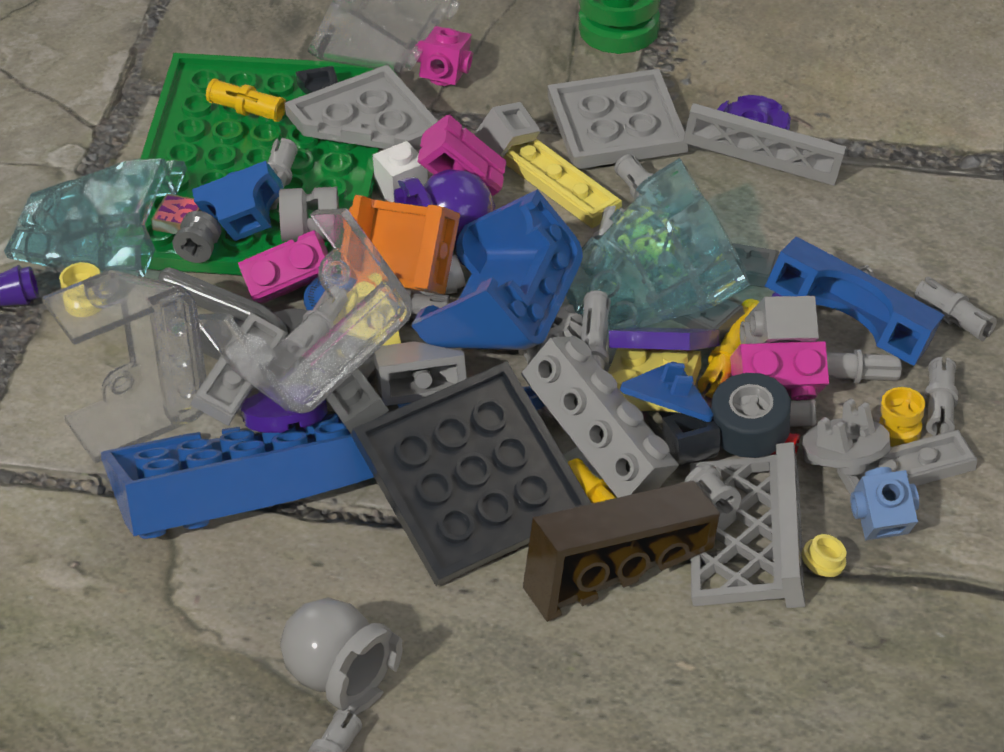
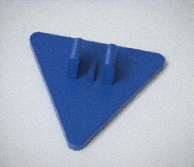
(671, 389)

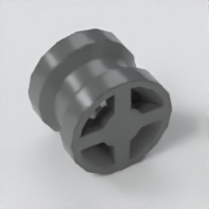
(197, 236)

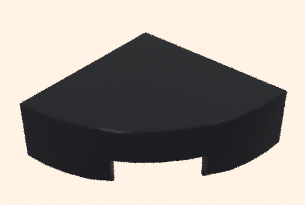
(316, 79)

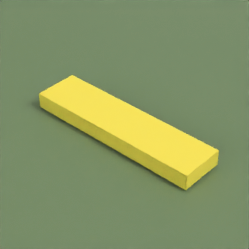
(561, 181)

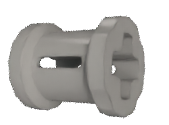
(716, 490)

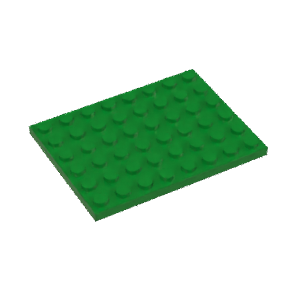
(221, 141)

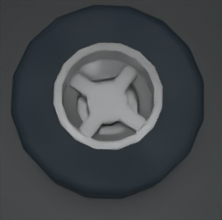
(751, 414)

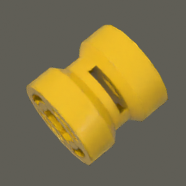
(902, 415)

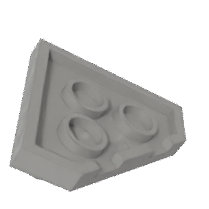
(363, 110)

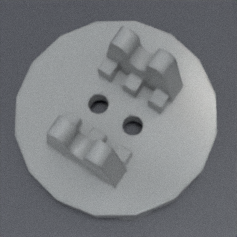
(847, 441)

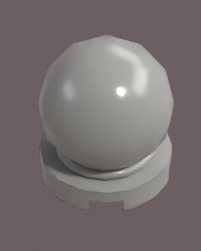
(339, 653)

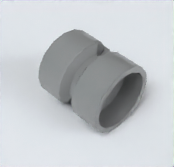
(295, 206)

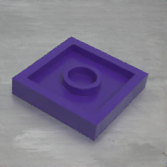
(664, 338)

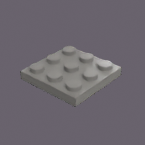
(616, 118)

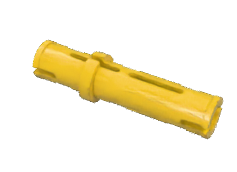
(719, 358)

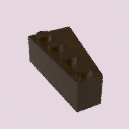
(614, 542)

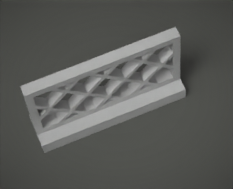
(784, 534)

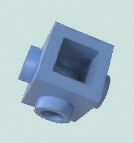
(885, 503)

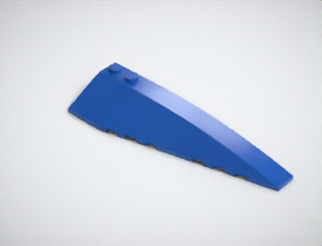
(200, 479)

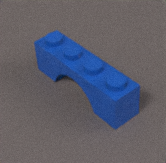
(894, 318)

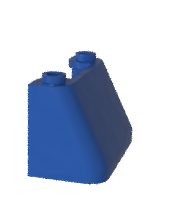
(519, 278)

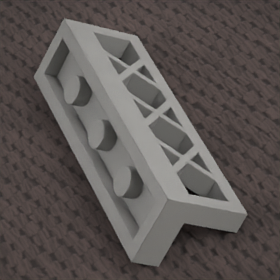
(764, 144)

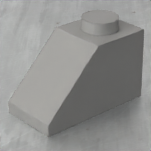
(416, 370)

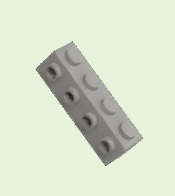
(599, 417)

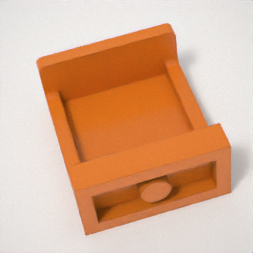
(411, 240)

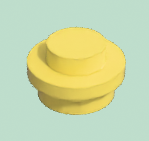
(824, 555)

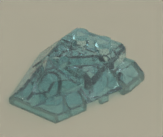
(96, 217)
(660, 255)

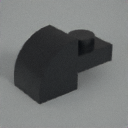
(686, 436)

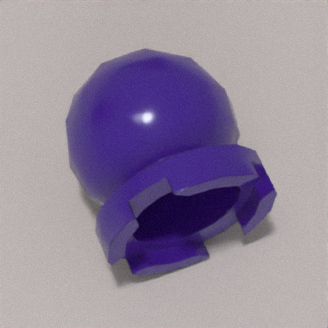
(451, 189)

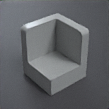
(507, 127)

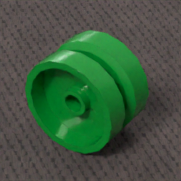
(619, 24)

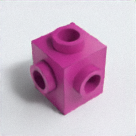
(445, 56)

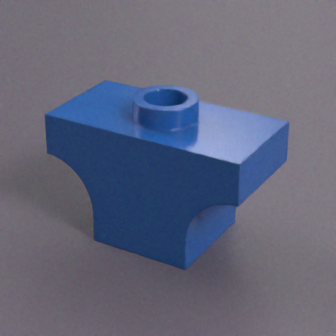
(241, 199)

